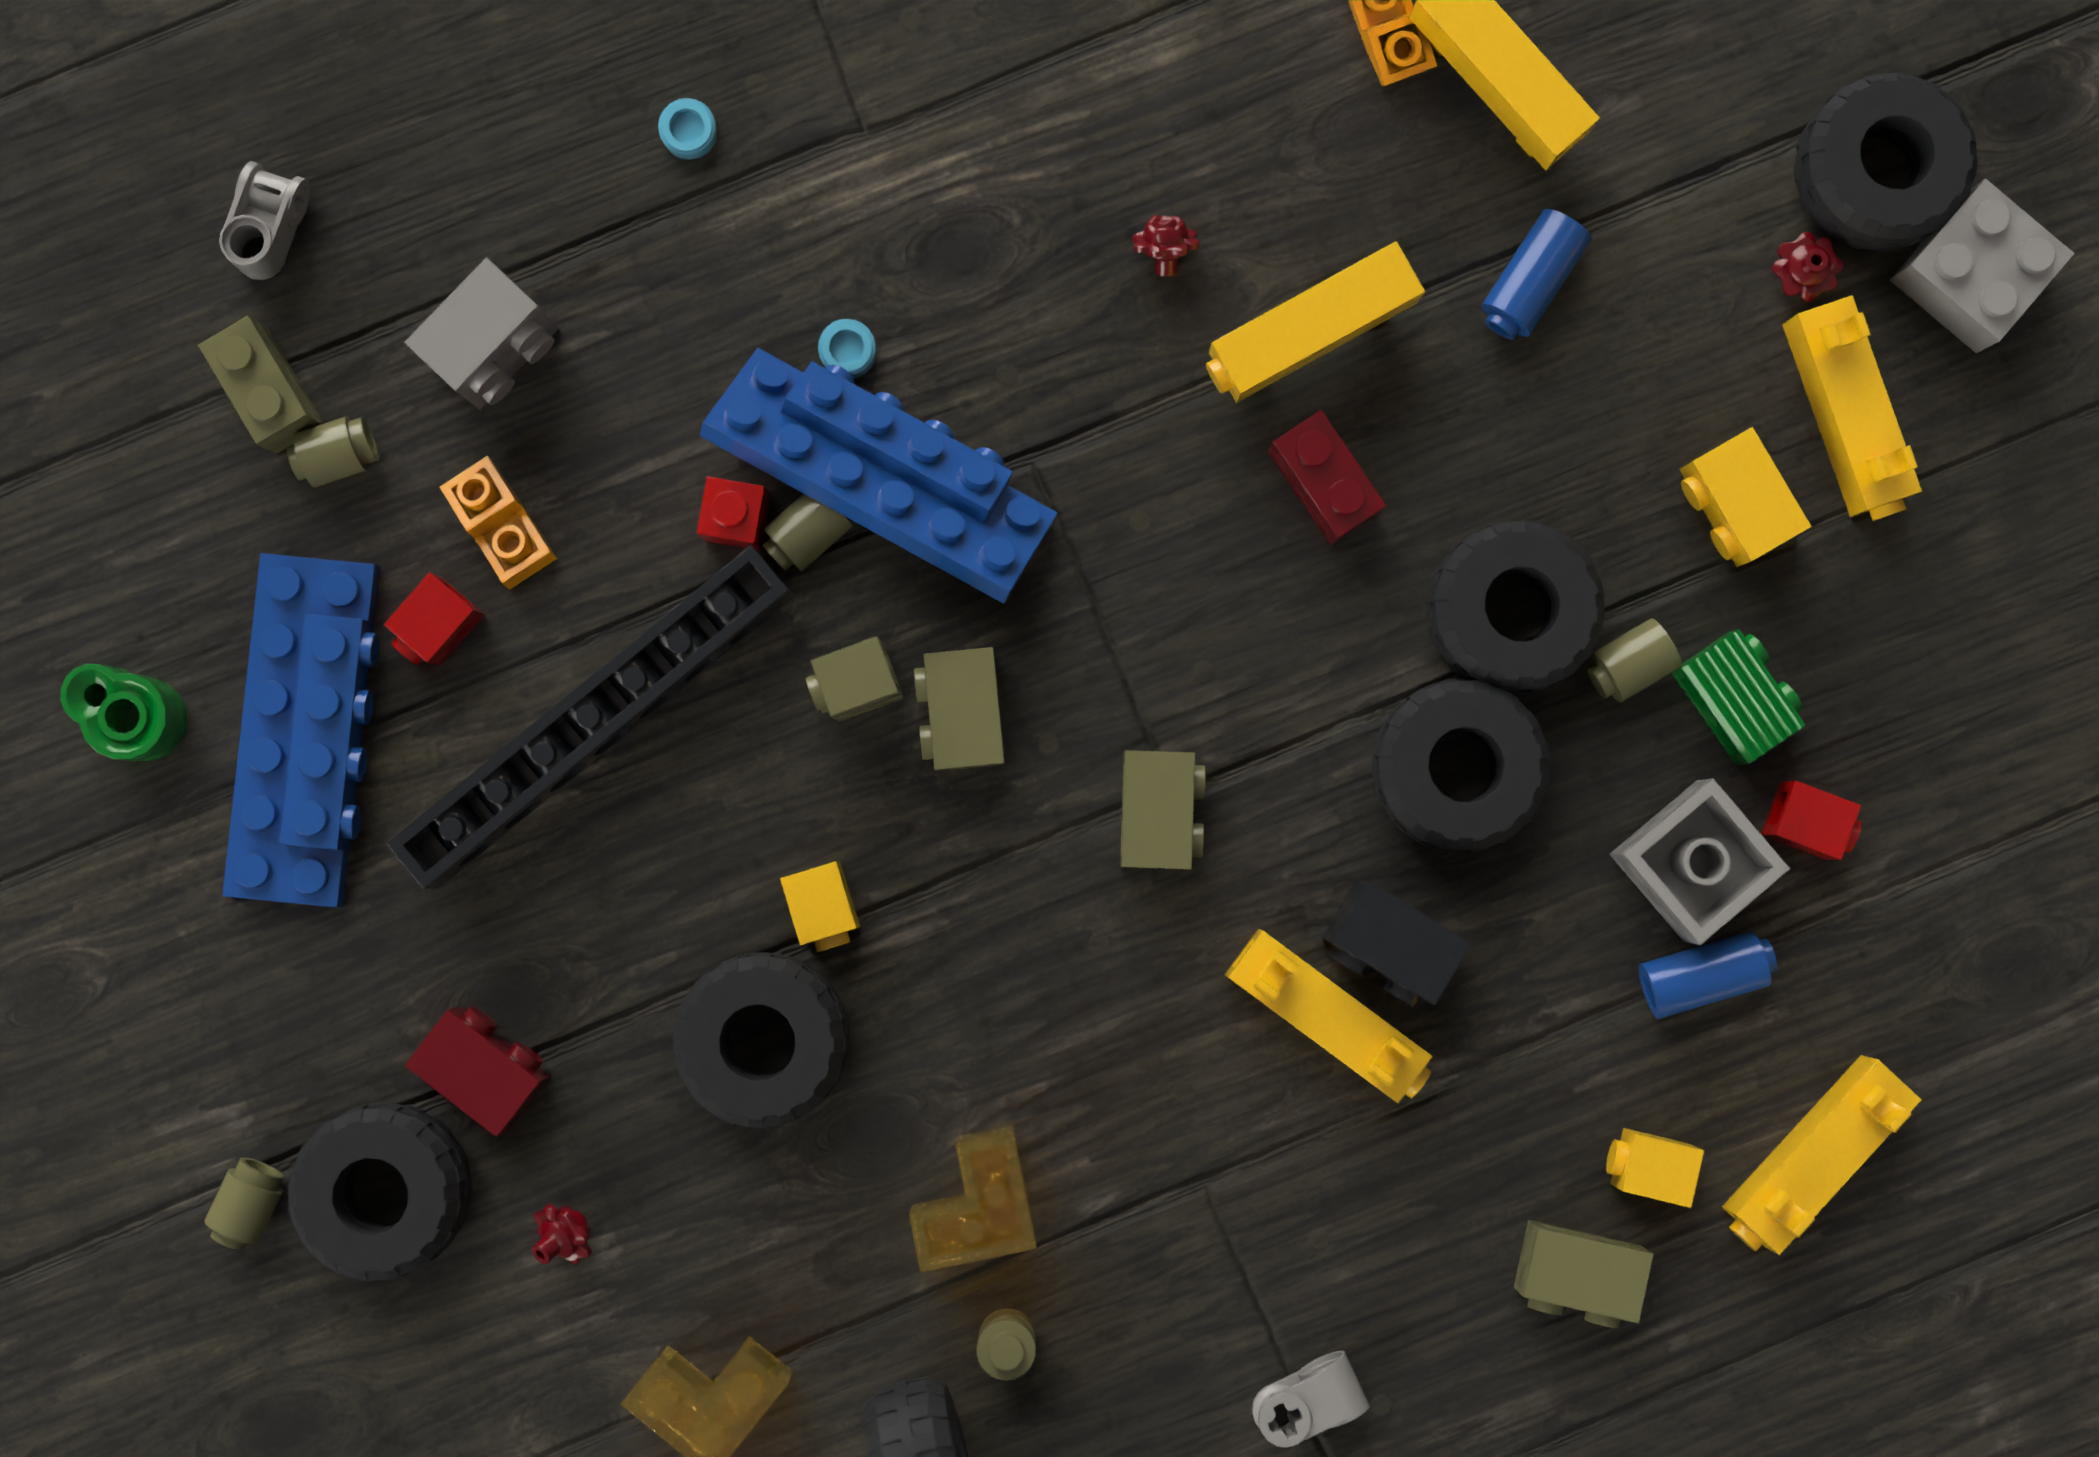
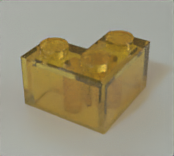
(991, 1215)
(703, 1414)

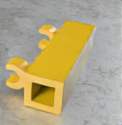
(1507, 74)
(1314, 323)
(1852, 408)
(1330, 1017)
(1820, 1155)

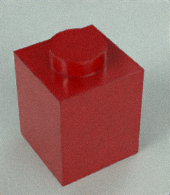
(733, 513)
(432, 621)
(1812, 821)

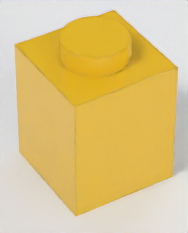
(821, 905)
(1654, 1167)

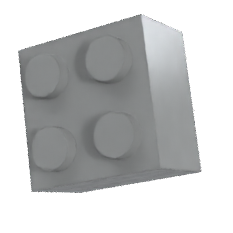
(1982, 267)
(483, 335)
(1699, 861)

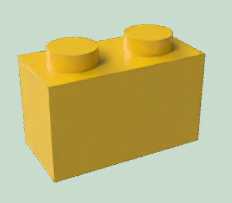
(1743, 498)

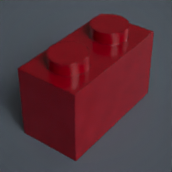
(1326, 477)
(479, 1069)

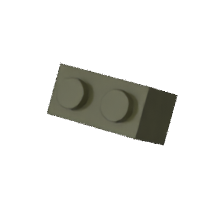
(260, 384)
(854, 680)
(962, 709)
(1159, 809)
(1582, 1273)

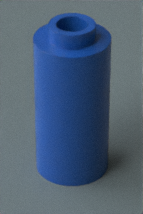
(1535, 274)
(1707, 974)

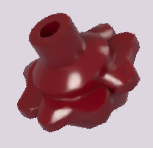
(1165, 241)
(1807, 266)
(562, 1235)

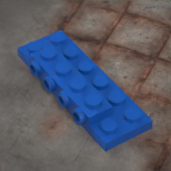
(882, 469)
(302, 730)

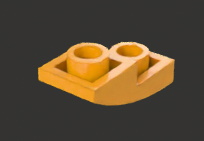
(1392, 39)
(498, 522)

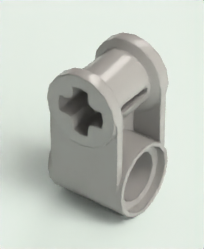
(263, 208)
(1316, 1399)

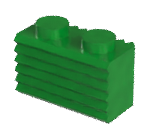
(1740, 696)

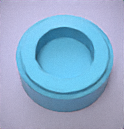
(688, 128)
(848, 346)

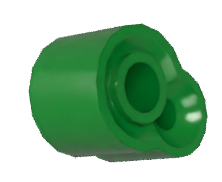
(124, 712)

